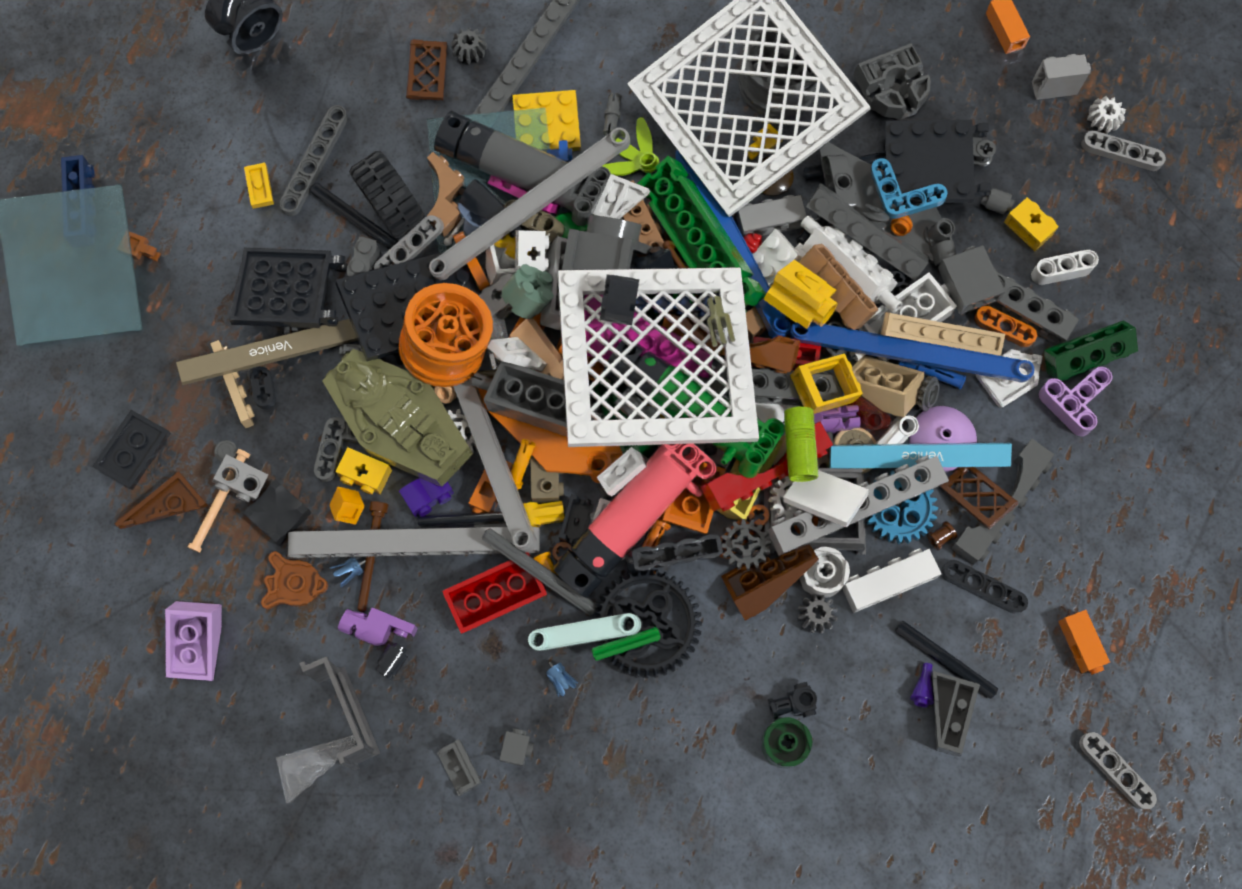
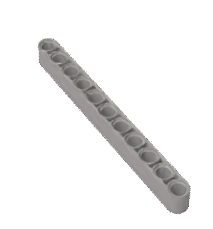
(396, 542)

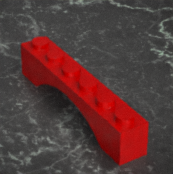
(727, 488)

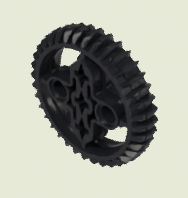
(665, 625)

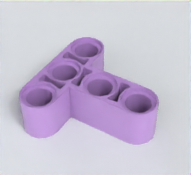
(1075, 400)

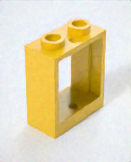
(808, 390)

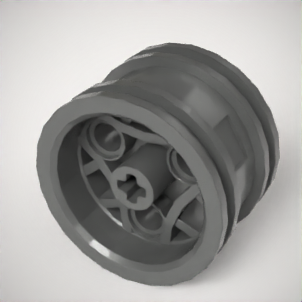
(756, 88)

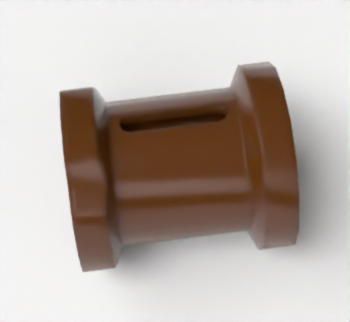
(941, 535)

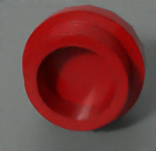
(753, 241)

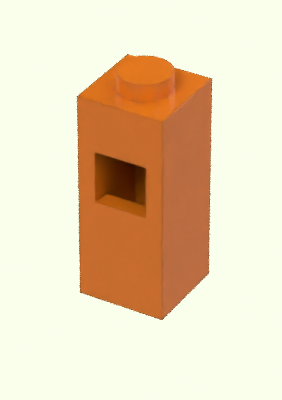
(1007, 25)
(483, 498)
(1084, 642)

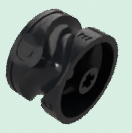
(247, 22)

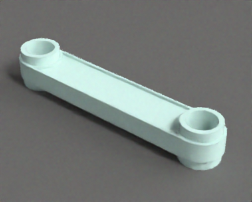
(584, 632)

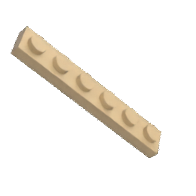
(942, 334)

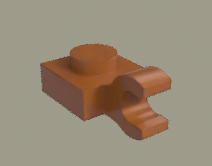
(140, 247)

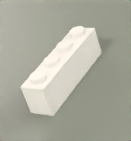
(891, 580)

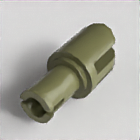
(719, 321)

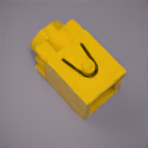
(801, 295)

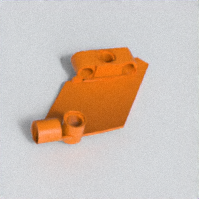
(553, 449)

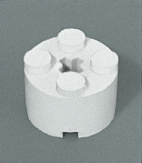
(834, 566)

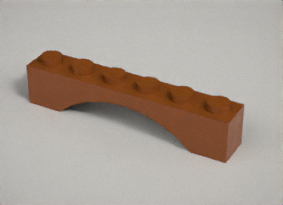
(774, 353)

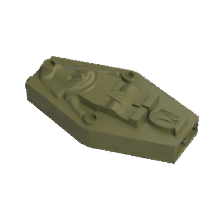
(397, 417)

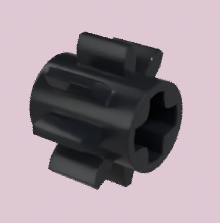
(900, 278)

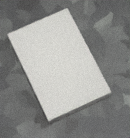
(827, 498)

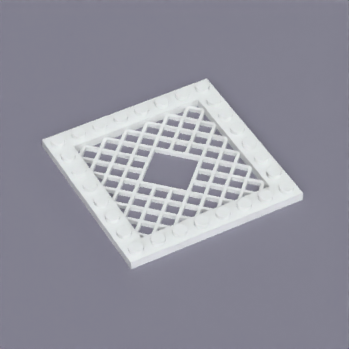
(734, 197)
(583, 432)

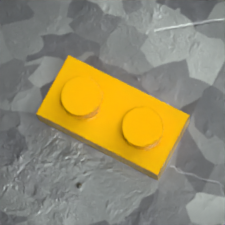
(259, 185)

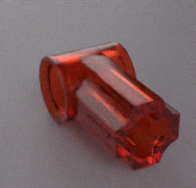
(867, 413)

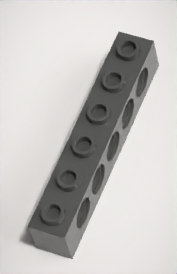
(1045, 308)
(786, 394)

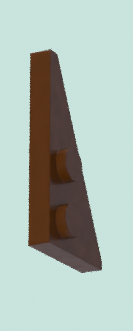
(170, 499)

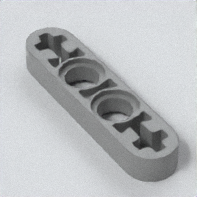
(1123, 147)
(406, 242)
(1115, 773)

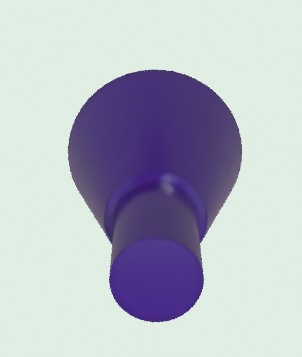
(923, 692)

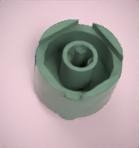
(528, 291)

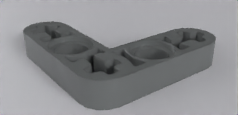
(344, 434)

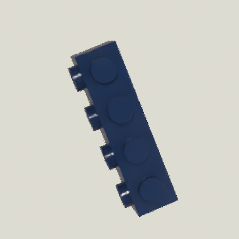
(76, 173)

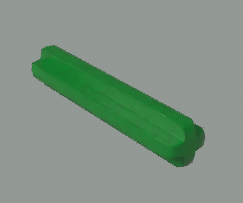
(626, 643)

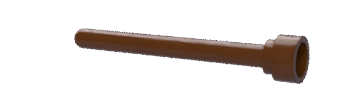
(378, 511)

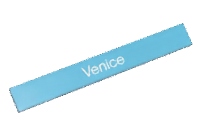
(901, 454)

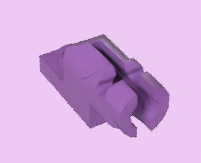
(833, 422)
(376, 627)

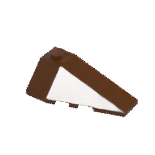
(761, 586)

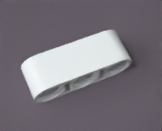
(1072, 261)

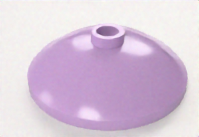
(941, 419)

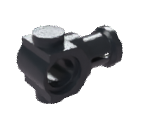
(793, 702)

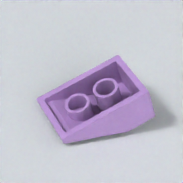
(192, 640)

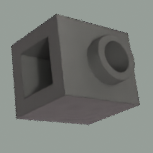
(516, 747)

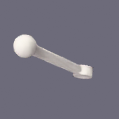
(448, 241)

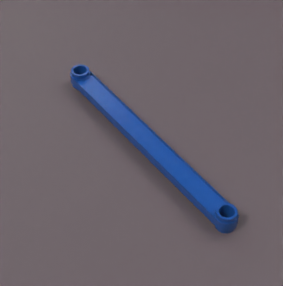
(773, 319)
(914, 351)

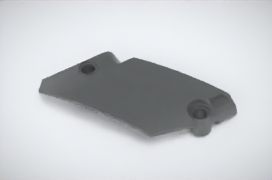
(860, 190)

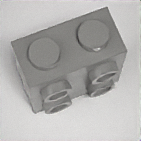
(1060, 76)

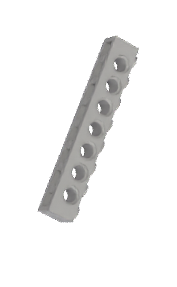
(932, 477)

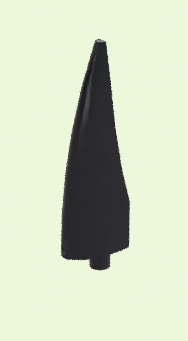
(481, 201)

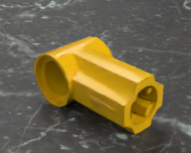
(544, 513)

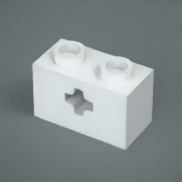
(524, 242)

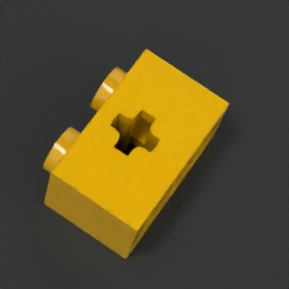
(1031, 223)
(356, 462)

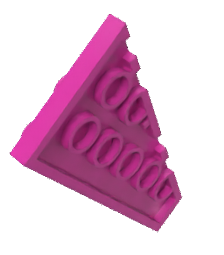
(652, 341)

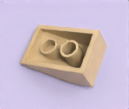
(888, 385)

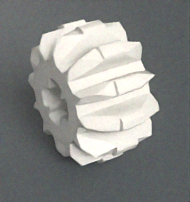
(1106, 114)

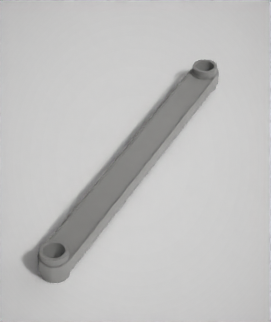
(530, 204)
(496, 466)

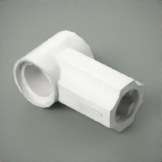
(896, 434)

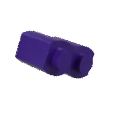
(423, 495)

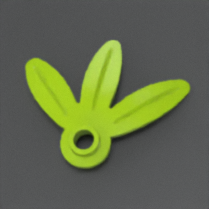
(637, 159)

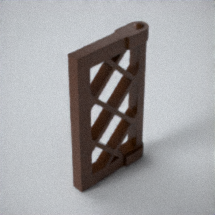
(425, 93)
(999, 511)

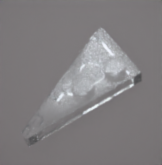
(305, 766)

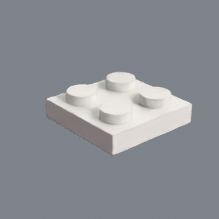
(774, 255)

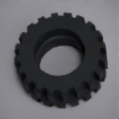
(387, 193)

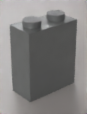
(971, 279)

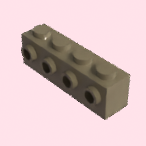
(545, 485)

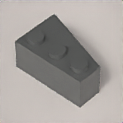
(952, 711)

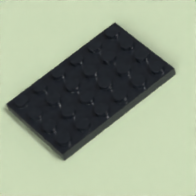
(380, 297)

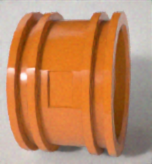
(449, 320)

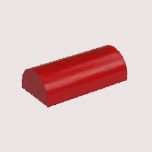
(492, 595)

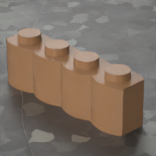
(852, 302)

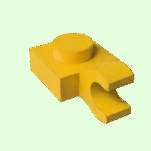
(770, 143)

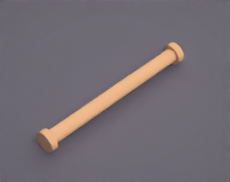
(215, 507)

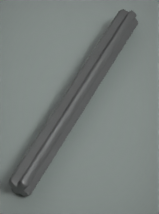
(538, 571)

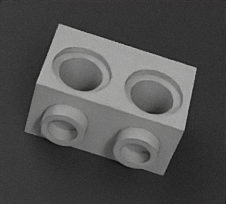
(242, 472)

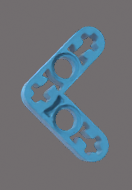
(898, 198)

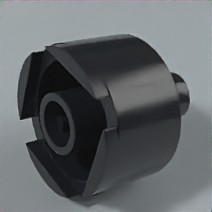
(619, 299)

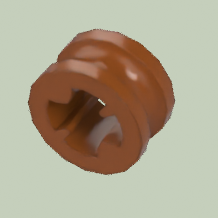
(564, 545)

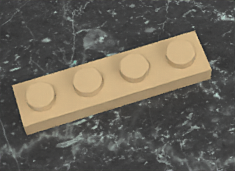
(236, 392)

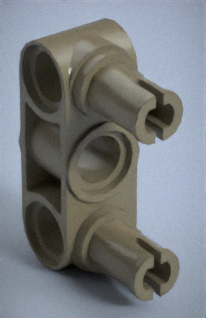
(541, 222)

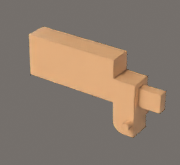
(537, 341)

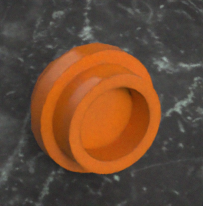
(901, 226)

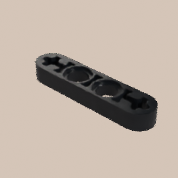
(985, 584)

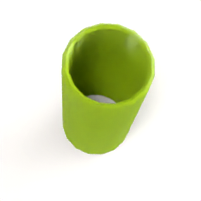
(801, 444)

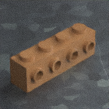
(650, 231)

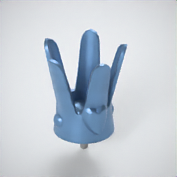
(350, 565)
(560, 678)

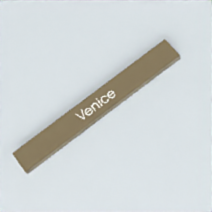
(265, 352)

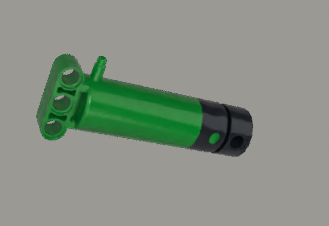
(750, 454)

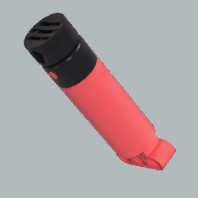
(631, 515)

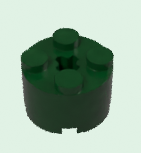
(792, 730)

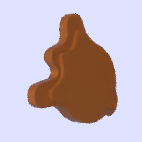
(292, 584)

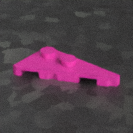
(515, 191)

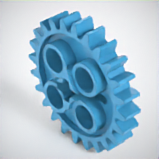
(920, 509)

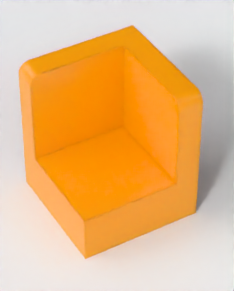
(346, 505)

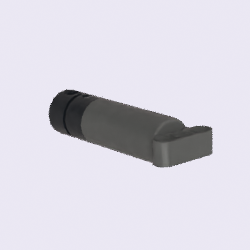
(515, 162)

